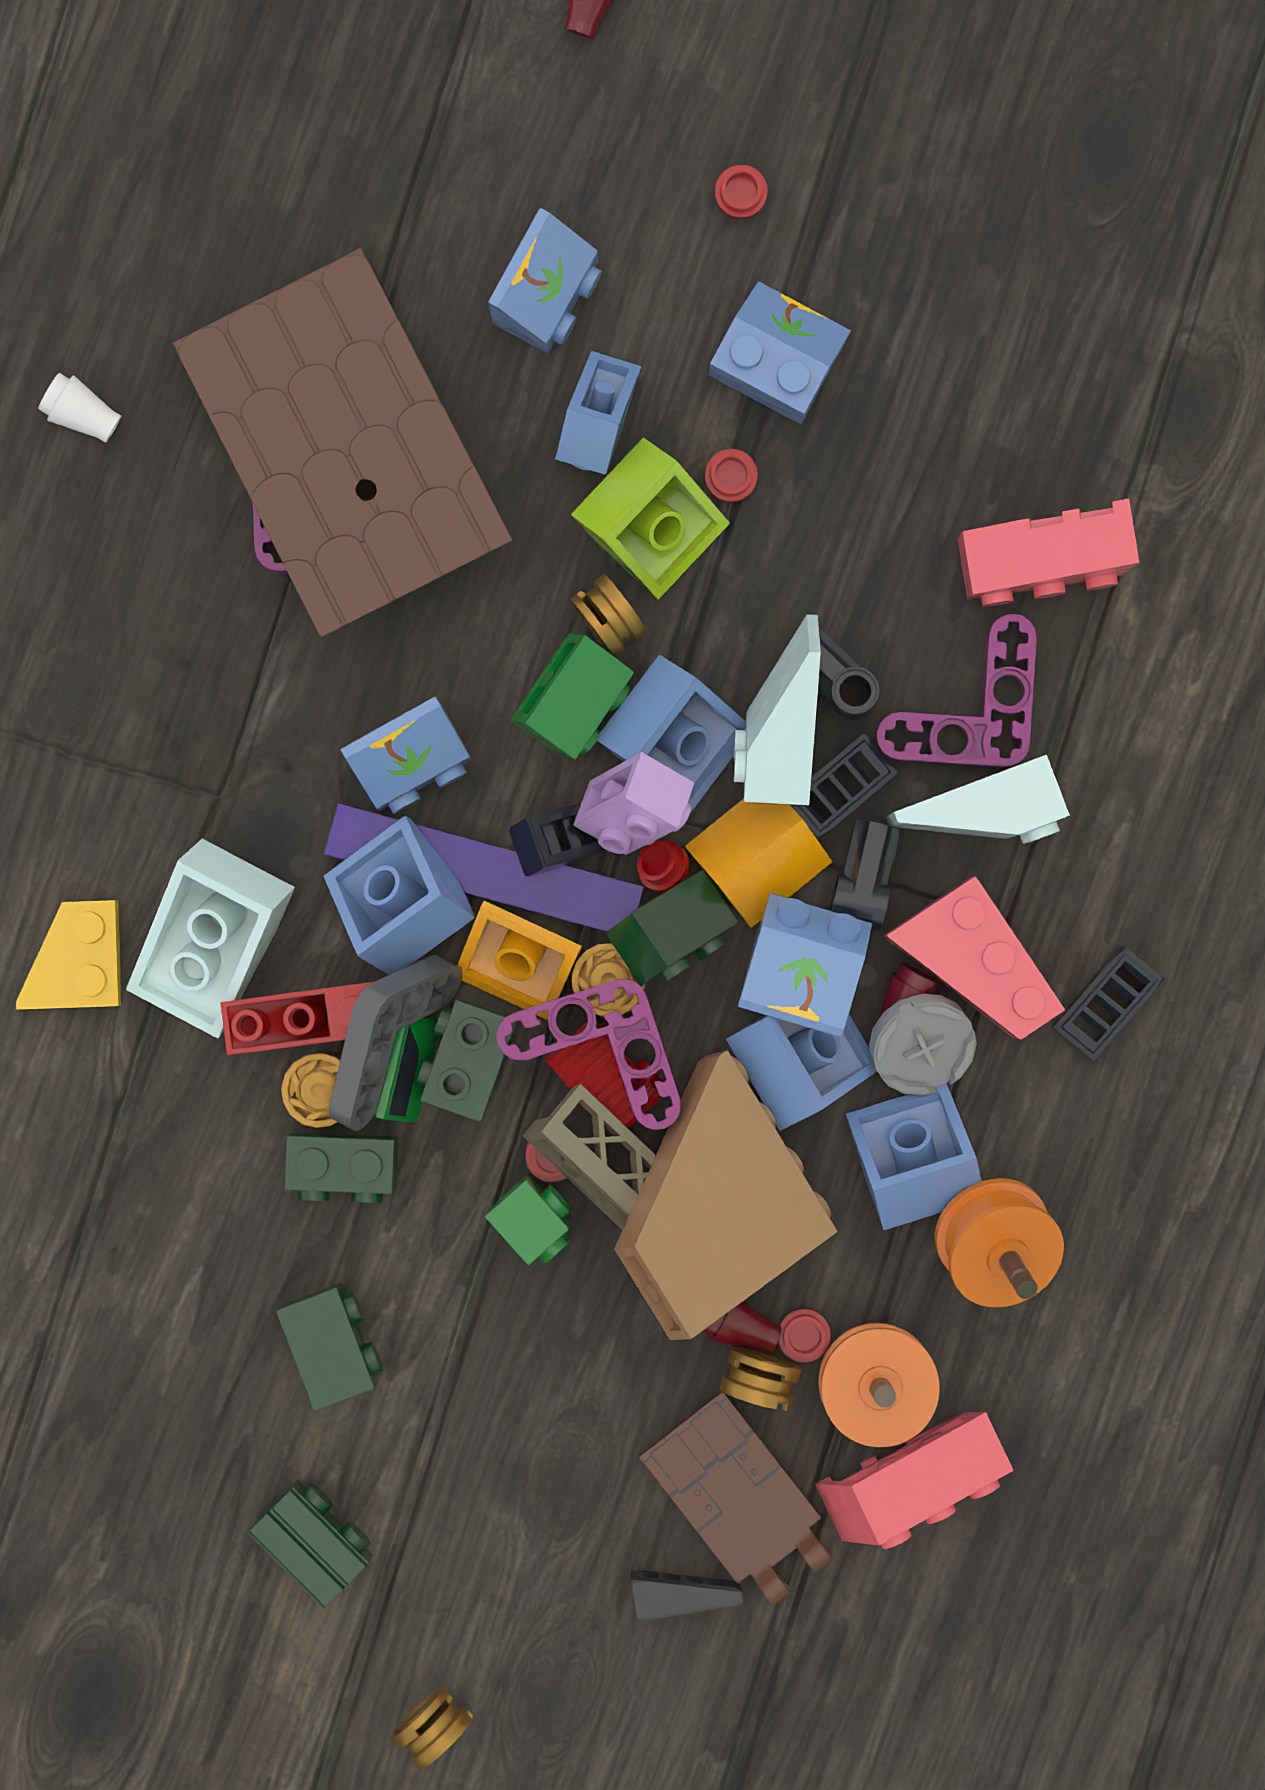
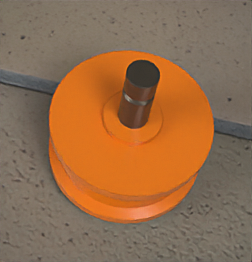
(999, 1242)
(878, 1384)

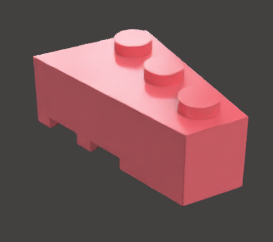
(1048, 554)
(979, 958)
(917, 1482)

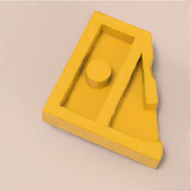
(77, 960)

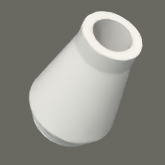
(78, 408)

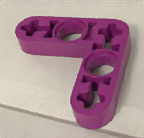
(977, 729)
(619, 1033)

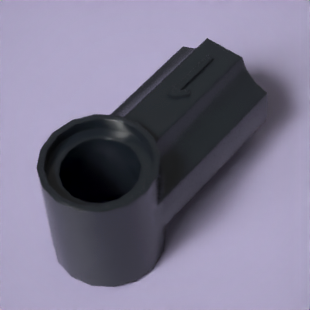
(836, 670)
(864, 884)

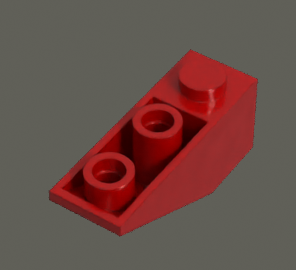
(289, 1019)

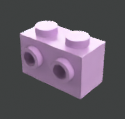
(634, 804)

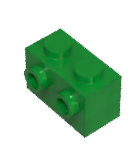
(573, 697)
(532, 1220)

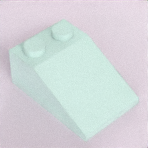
(778, 739)
(999, 806)
(208, 935)

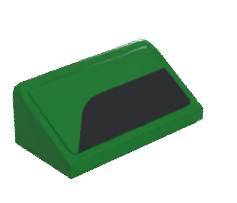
(399, 1094)

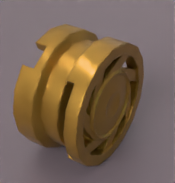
(612, 608)
(600, 966)
(309, 1088)
(760, 1385)
(431, 1727)

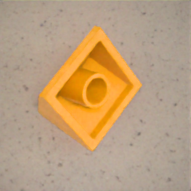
(758, 853)
(516, 959)

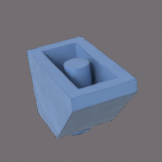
(597, 413)

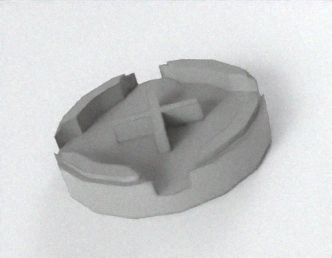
(922, 1044)

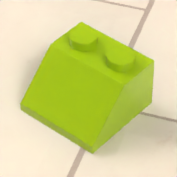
(651, 517)

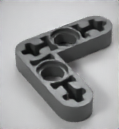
(372, 1029)

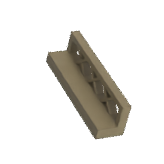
(581, 1165)

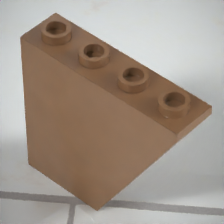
(718, 1205)

